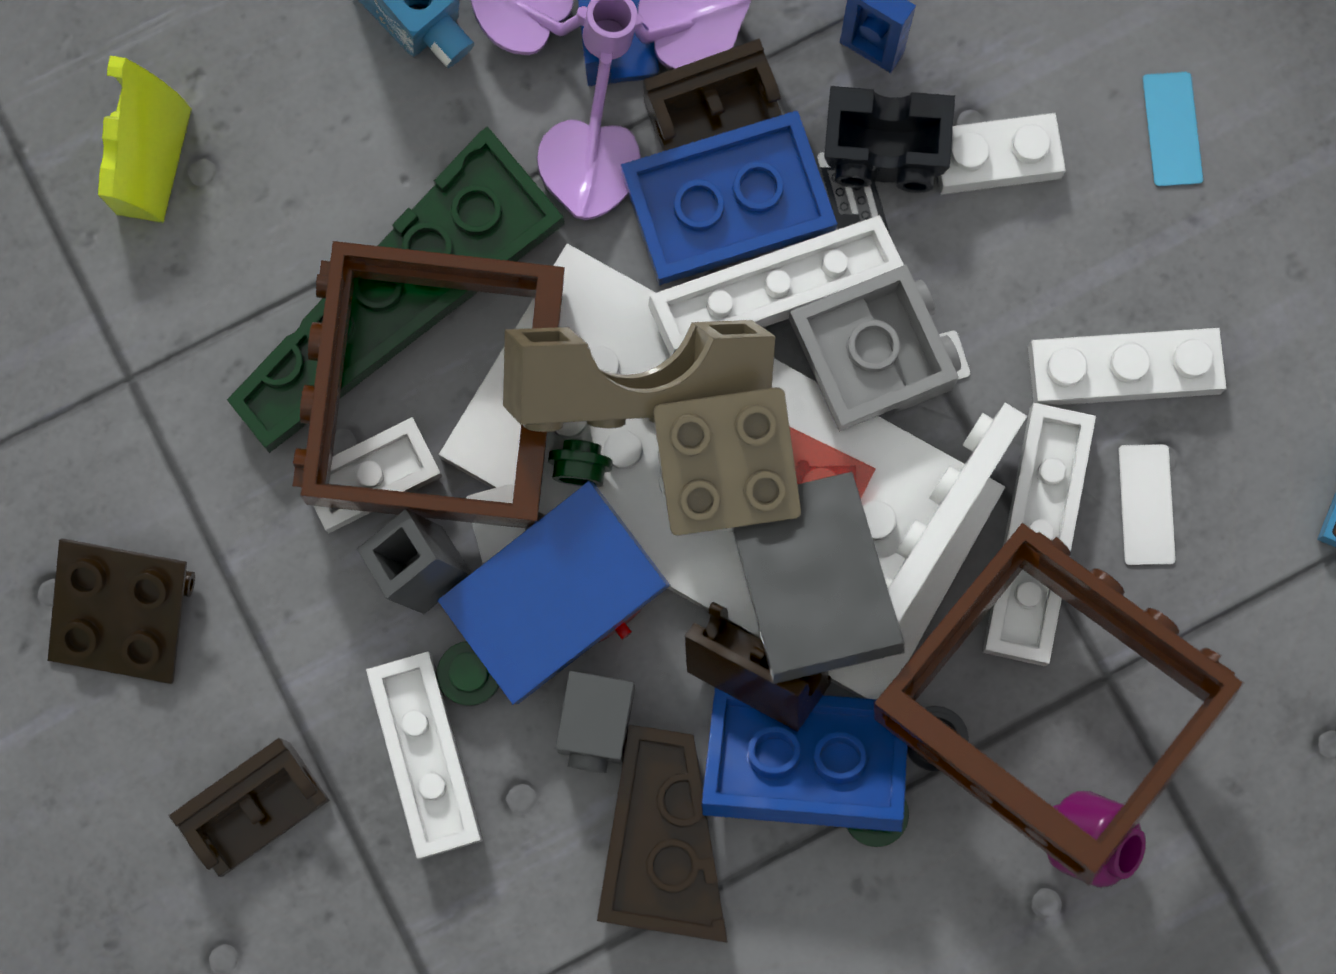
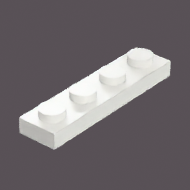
(778, 281)
(955, 497)
(1048, 502)

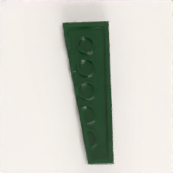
(475, 209)

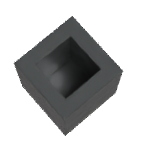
(413, 561)
(594, 721)

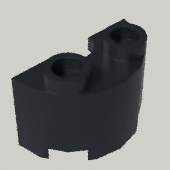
(888, 138)

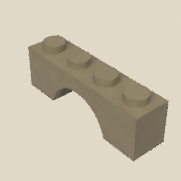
(556, 379)

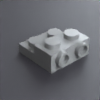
(876, 347)

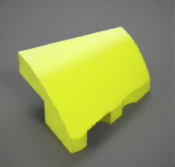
(141, 143)

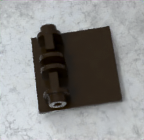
(117, 610)

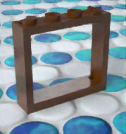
(328, 347)
(1101, 600)

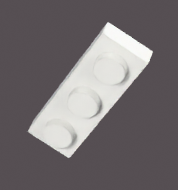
(1127, 367)
(424, 755)

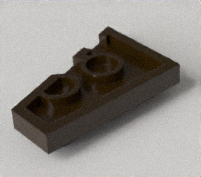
(660, 843)

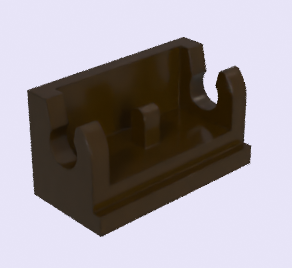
(712, 95)
(738, 666)
(249, 807)

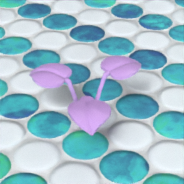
(583, 160)

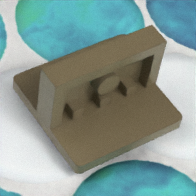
(727, 461)

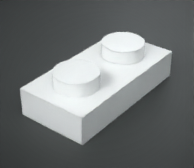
(1004, 154)
(386, 461)

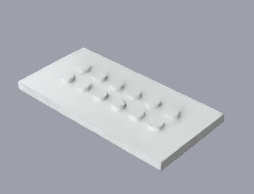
(705, 566)

